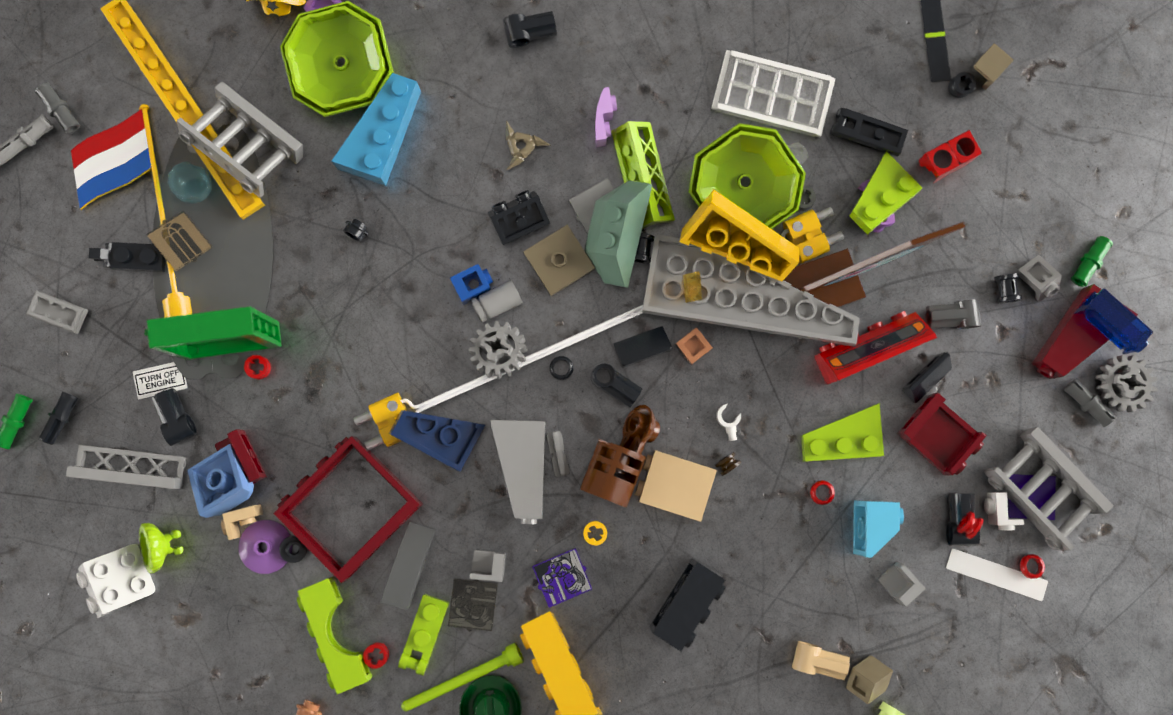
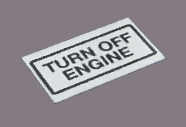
(158, 378)

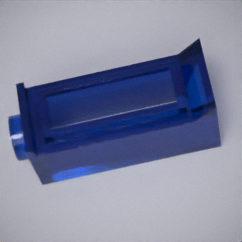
(1115, 321)

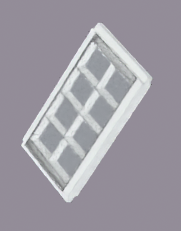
(773, 93)

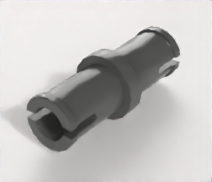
(57, 108)
(1090, 402)

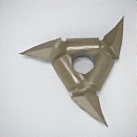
(520, 154)

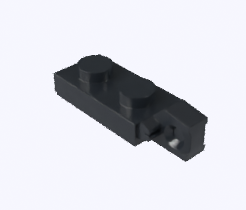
(129, 257)

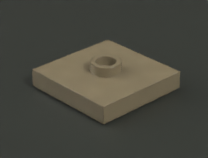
(559, 260)

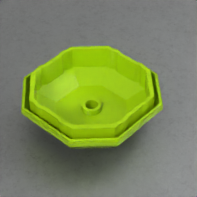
(317, 44)
(752, 153)

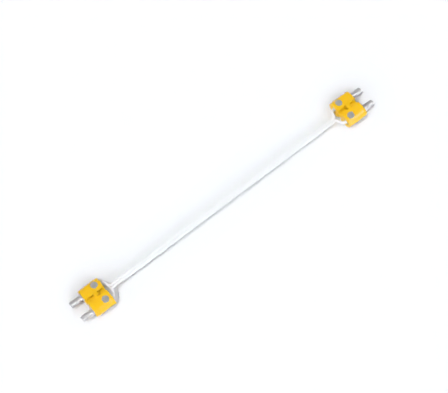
(801, 230)

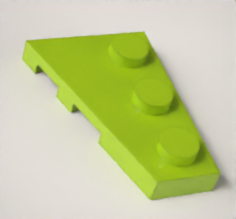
(884, 194)
(846, 438)

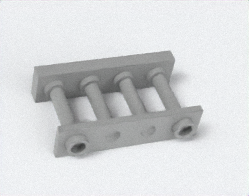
(246, 116)
(1072, 482)

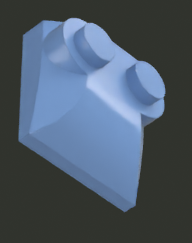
(219, 483)

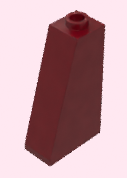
(1070, 341)

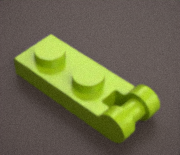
(424, 633)

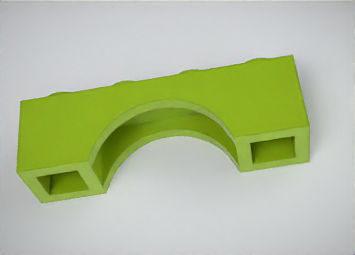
(344, 666)

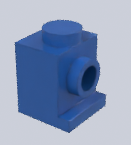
(462, 280)

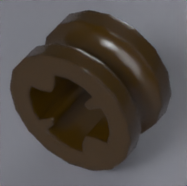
(728, 463)

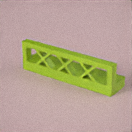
(631, 157)

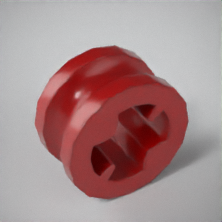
(262, 360)
(970, 525)
(371, 648)

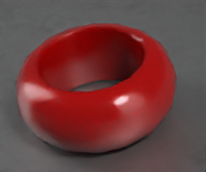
(831, 492)
(1023, 566)

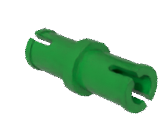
(1091, 261)
(13, 420)

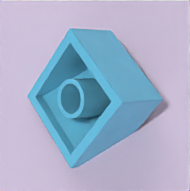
(875, 525)

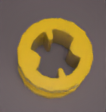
(592, 541)

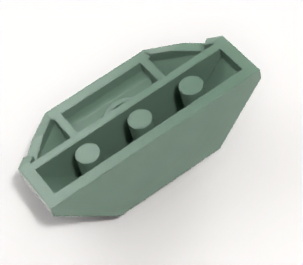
(617, 231)

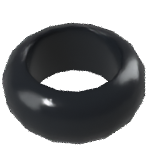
(561, 358)

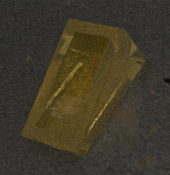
(691, 286)

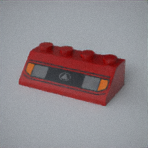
(873, 347)

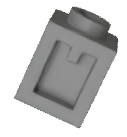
(1041, 277)

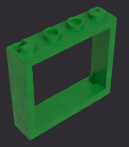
(214, 333)

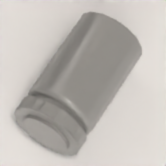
(496, 301)

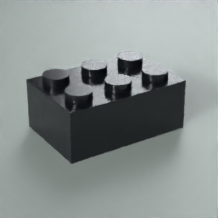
(687, 605)

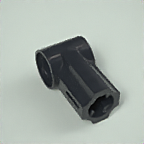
(523, 29)
(618, 385)
(176, 423)
(959, 506)

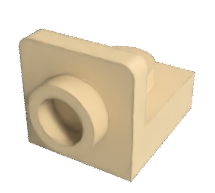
(244, 516)

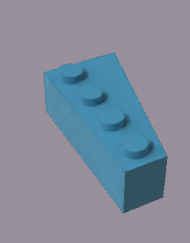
(380, 132)

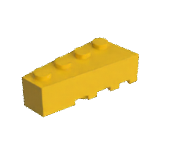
(735, 234)
(558, 667)

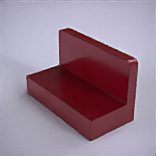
(245, 453)

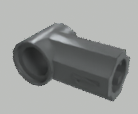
(961, 314)

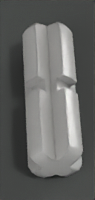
(556, 447)

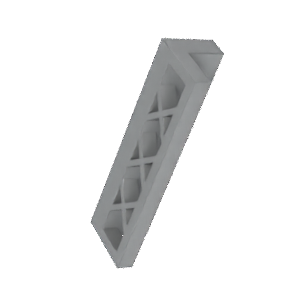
(122, 476)

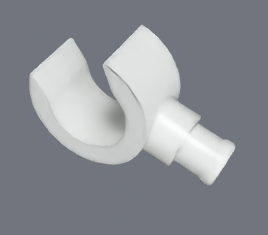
(730, 427)

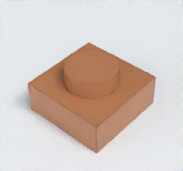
(693, 346)

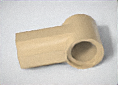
(813, 660)

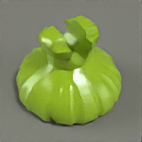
(156, 546)

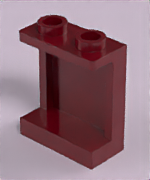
(941, 436)

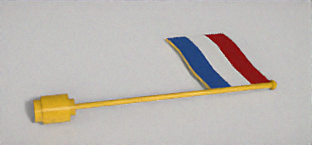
(115, 160)

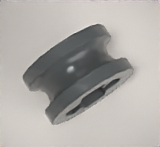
(812, 198)

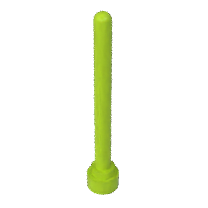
(509, 657)

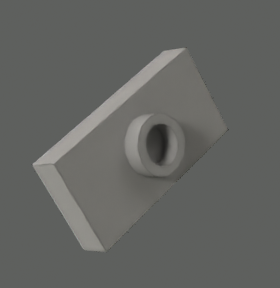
(56, 312)

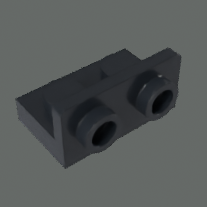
(518, 216)

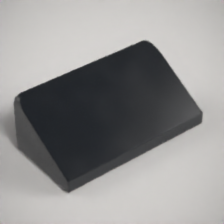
(642, 346)
(928, 377)

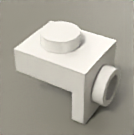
(997, 510)

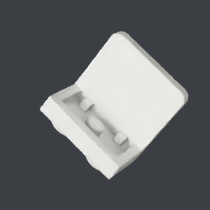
(115, 580)

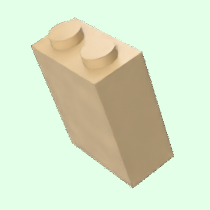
(675, 485)

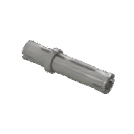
(24, 137)

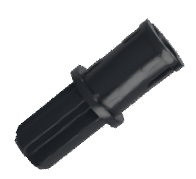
(58, 418)

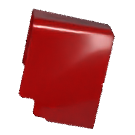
(968, 146)

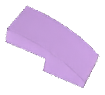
(604, 112)

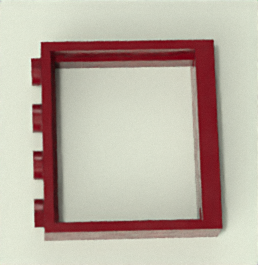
(310, 483)

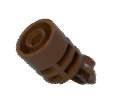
(617, 468)

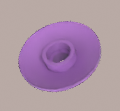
(270, 533)

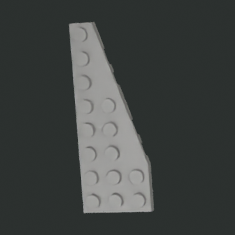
(739, 297)

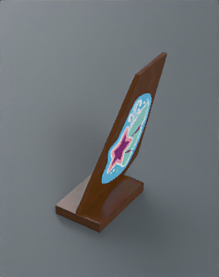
(836, 278)

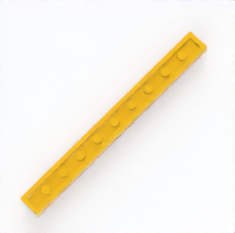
(174, 96)

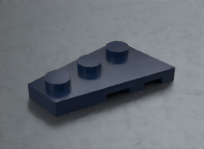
(437, 436)

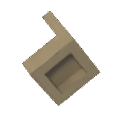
(992, 64)
(869, 679)

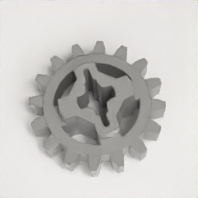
(503, 359)
(1134, 375)

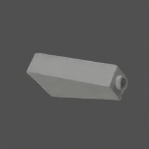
(522, 461)

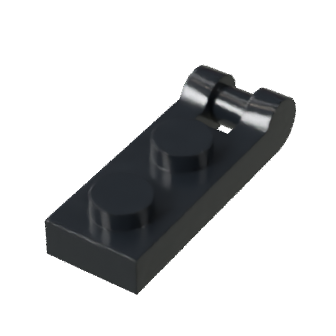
(869, 131)

